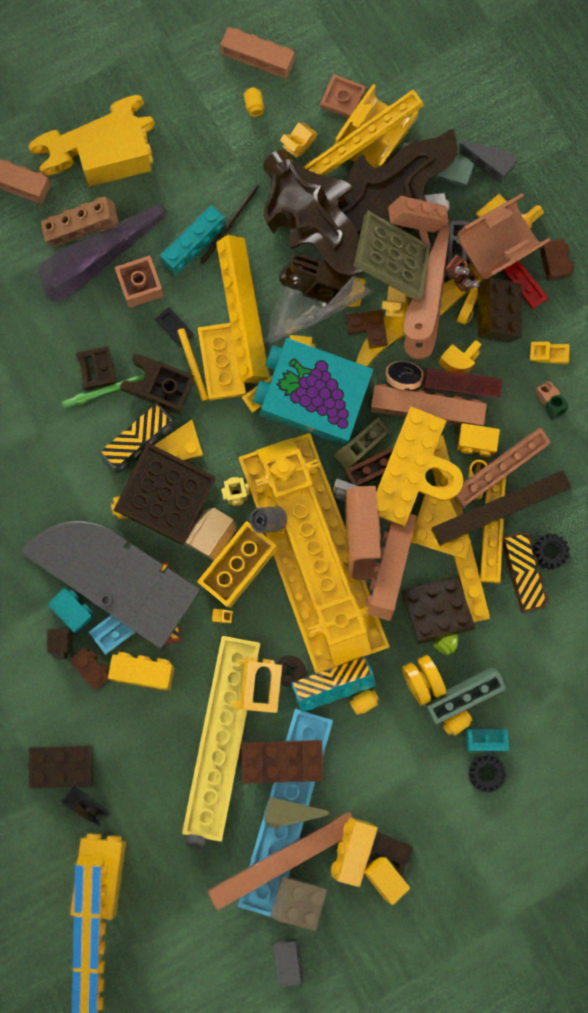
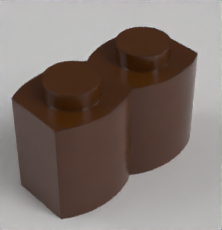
(556, 260)

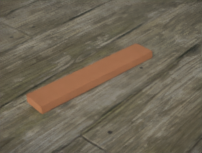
(502, 466)

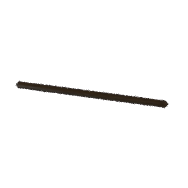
(229, 224)

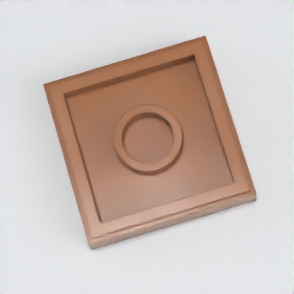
(342, 96)

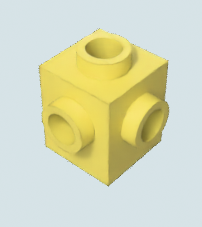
(235, 484)

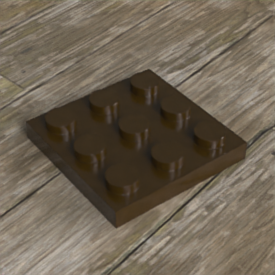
(438, 610)

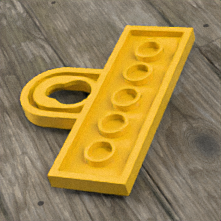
(408, 467)

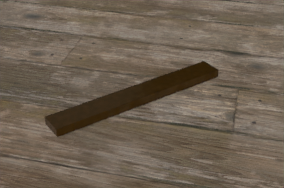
(500, 508)

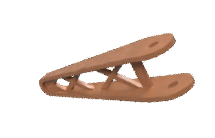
(423, 315)

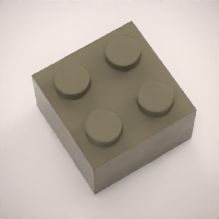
(298, 903)

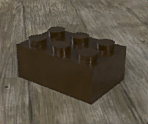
(499, 310)
(60, 766)

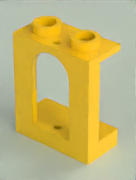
(251, 665)

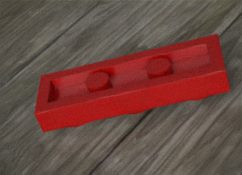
(530, 289)

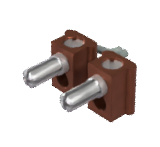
(463, 277)

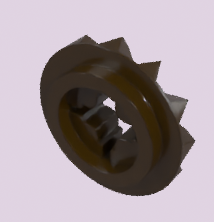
(291, 661)

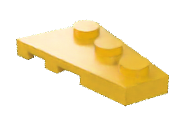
(182, 443)

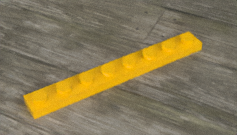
(366, 134)

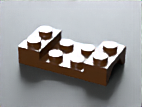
(282, 761)

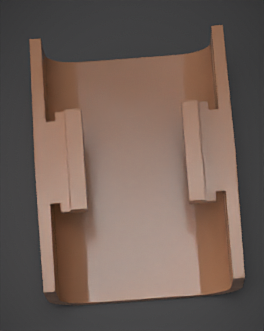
(498, 239)
(362, 532)

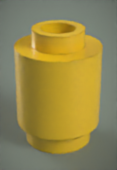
(254, 102)
(364, 701)
(457, 723)

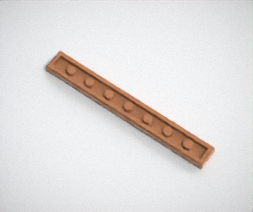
(278, 862)

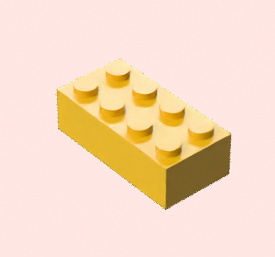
(238, 564)

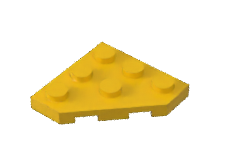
(434, 513)

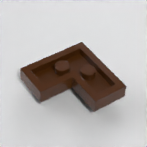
(369, 322)

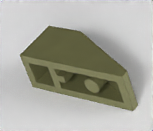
(361, 443)
(286, 813)

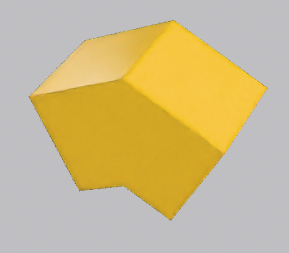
(222, 616)

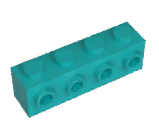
(193, 240)

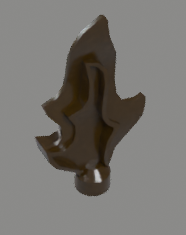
(402, 176)
(311, 211)

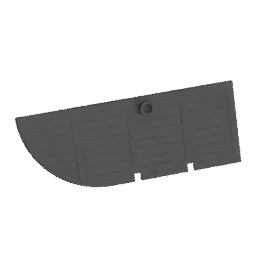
(114, 578)

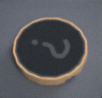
(404, 375)

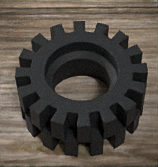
(559, 543)
(496, 765)

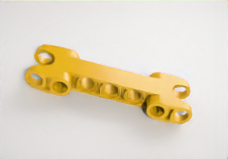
(64, 148)

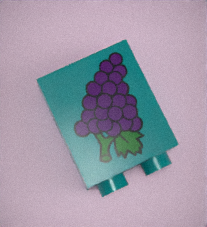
(313, 391)

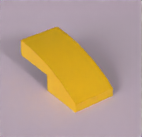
(550, 353)

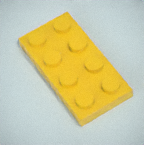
(220, 362)

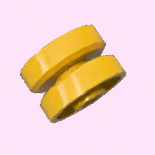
(424, 680)

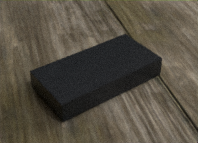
(171, 324)

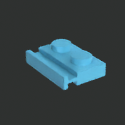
(111, 634)

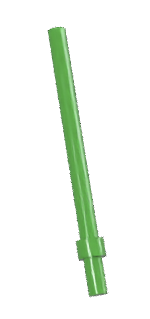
(82, 398)

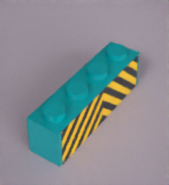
(333, 684)

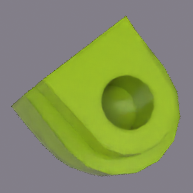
(447, 644)

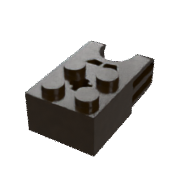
(313, 278)
(156, 380)

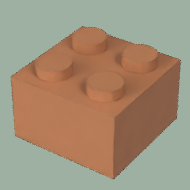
(139, 281)

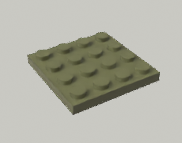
(392, 256)

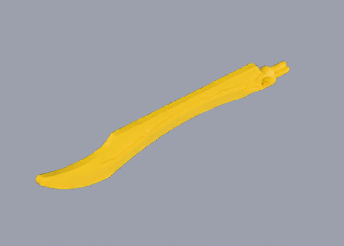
(450, 296)

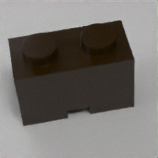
(60, 643)

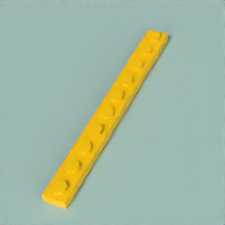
(467, 568)

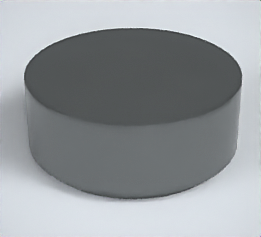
(195, 841)

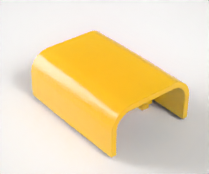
(383, 148)

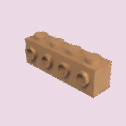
(79, 221)

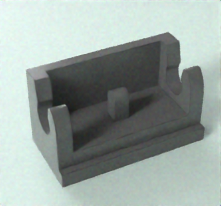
(288, 962)

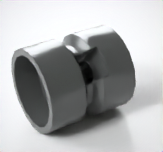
(268, 519)

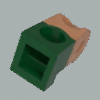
(552, 400)

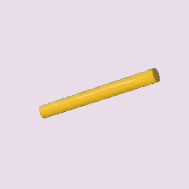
(192, 363)

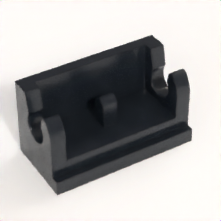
(85, 805)

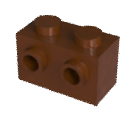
(90, 669)

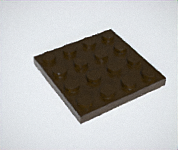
(164, 493)

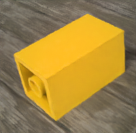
(114, 153)
(114, 850)

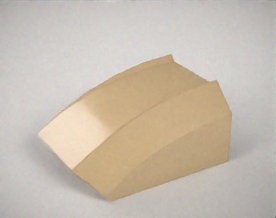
(211, 533)

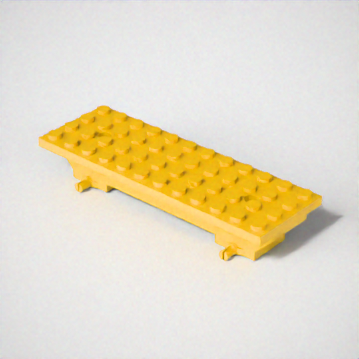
(314, 556)

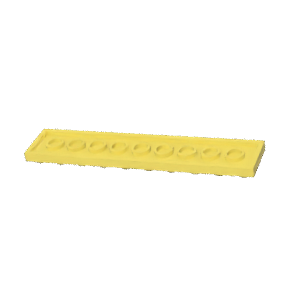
(219, 743)

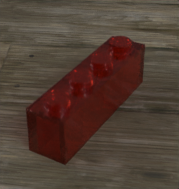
(462, 382)

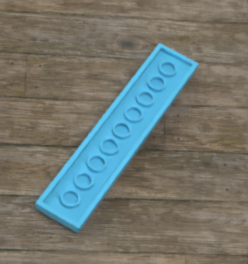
(270, 840)

